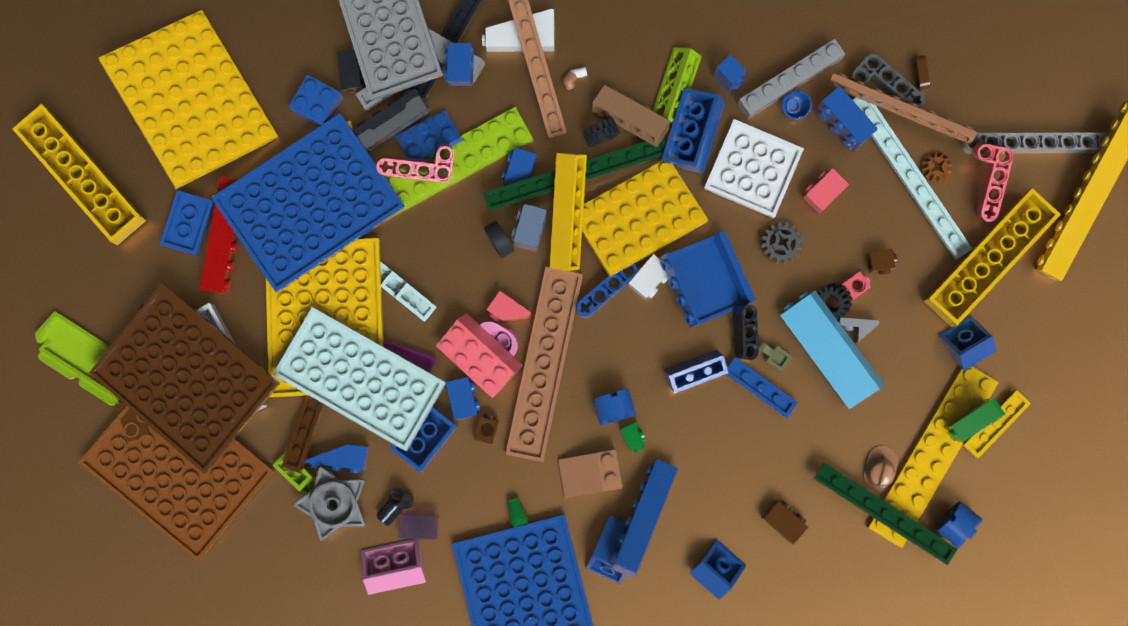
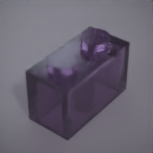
(418, 525)

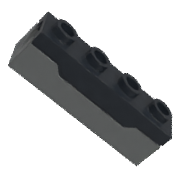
(392, 119)

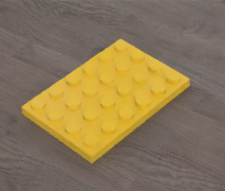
(640, 217)

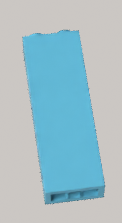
(831, 349)

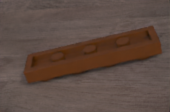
(303, 435)

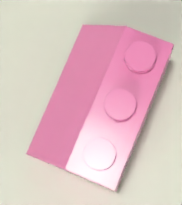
(392, 566)

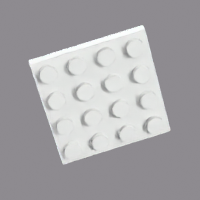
(753, 168)

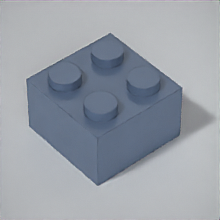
(530, 227)

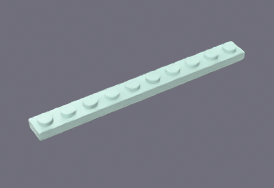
(915, 182)

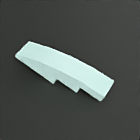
(406, 294)

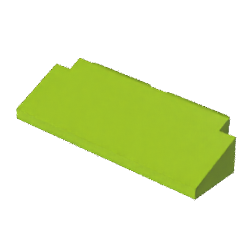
(73, 353)

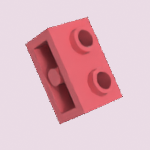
(825, 191)

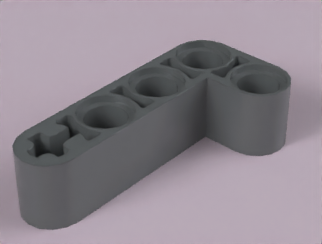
(888, 86)

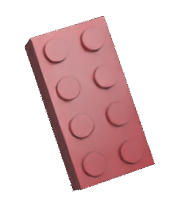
(479, 355)

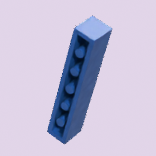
(644, 519)

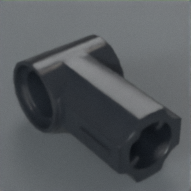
(395, 505)

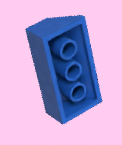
(693, 130)

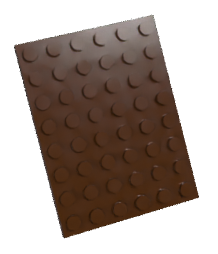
(184, 378)

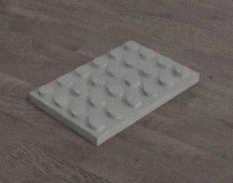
(391, 44)

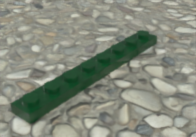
(885, 514)

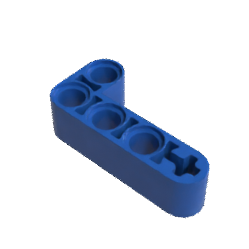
(607, 290)

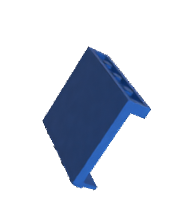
(707, 279)

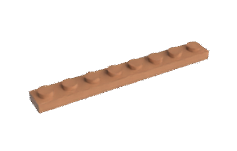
(537, 67)
(907, 110)

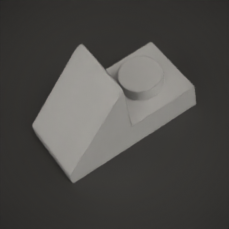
(862, 326)

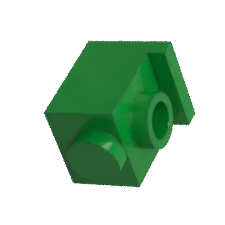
(633, 437)

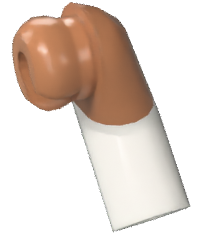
(572, 75)

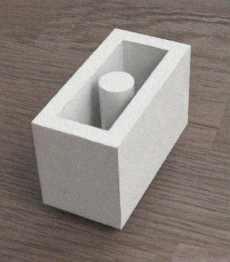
(648, 278)

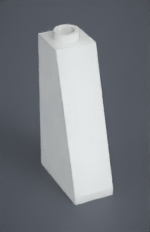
(506, 38)

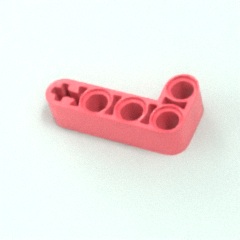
(414, 164)
(989, 182)

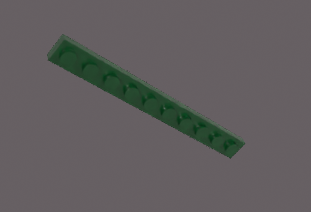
(595, 168)

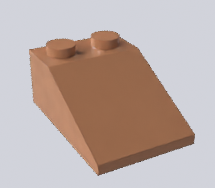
(590, 473)

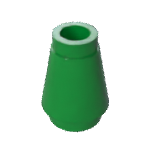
(517, 513)

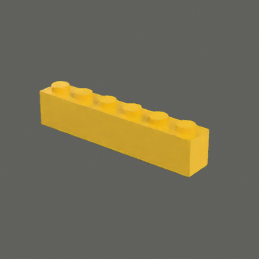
(568, 211)

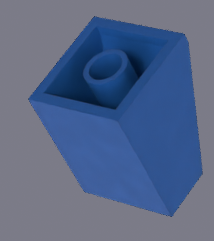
(604, 549)

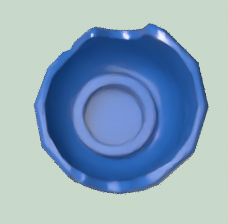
(796, 105)

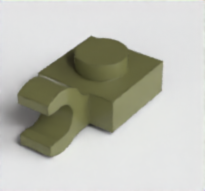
(777, 357)

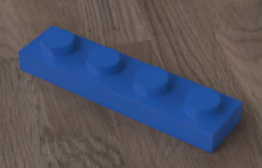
(761, 388)

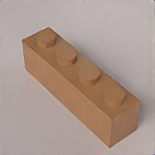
(631, 115)

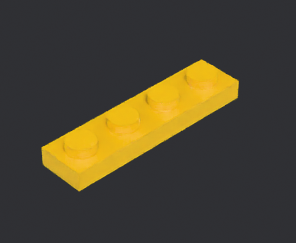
(981, 441)

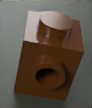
(881, 261)

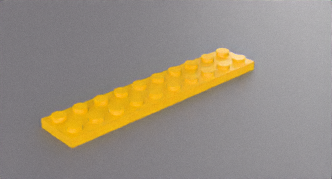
(933, 451)

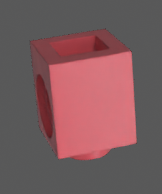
(863, 281)

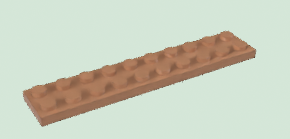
(544, 364)

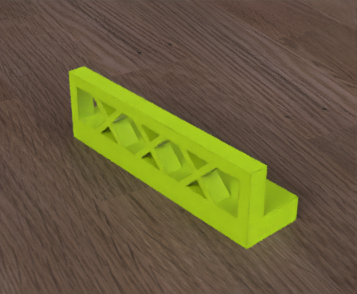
(685, 76)

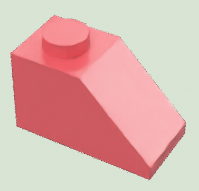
(506, 309)

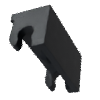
(350, 72)

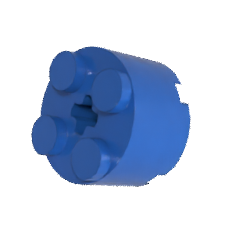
(614, 407)
(959, 524)

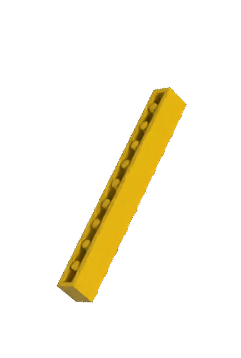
(1087, 200)

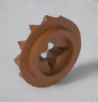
(927, 165)

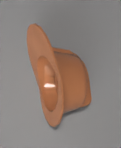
(880, 468)

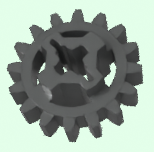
(786, 249)

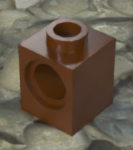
(489, 438)

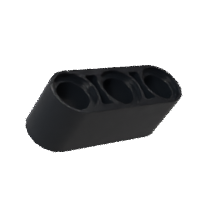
(747, 322)

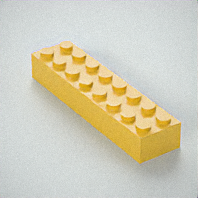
(79, 174)
(992, 257)

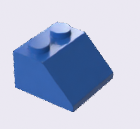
(968, 342)
(718, 570)

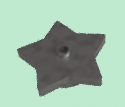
(328, 517)

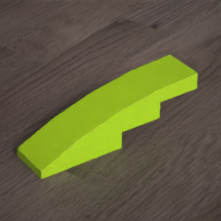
(303, 482)

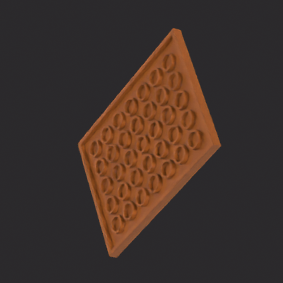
(170, 490)

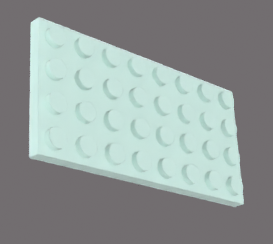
(359, 379)

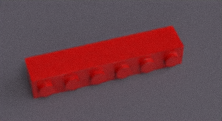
(219, 251)

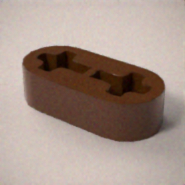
(921, 73)

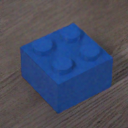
(315, 101)

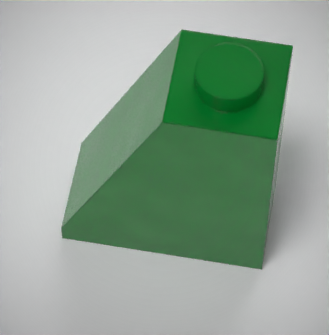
(975, 420)

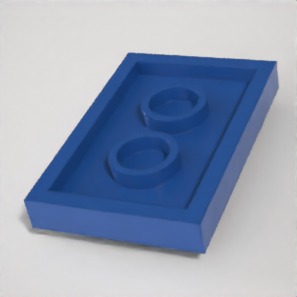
(425, 137)
(187, 223)

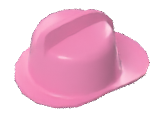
(502, 335)

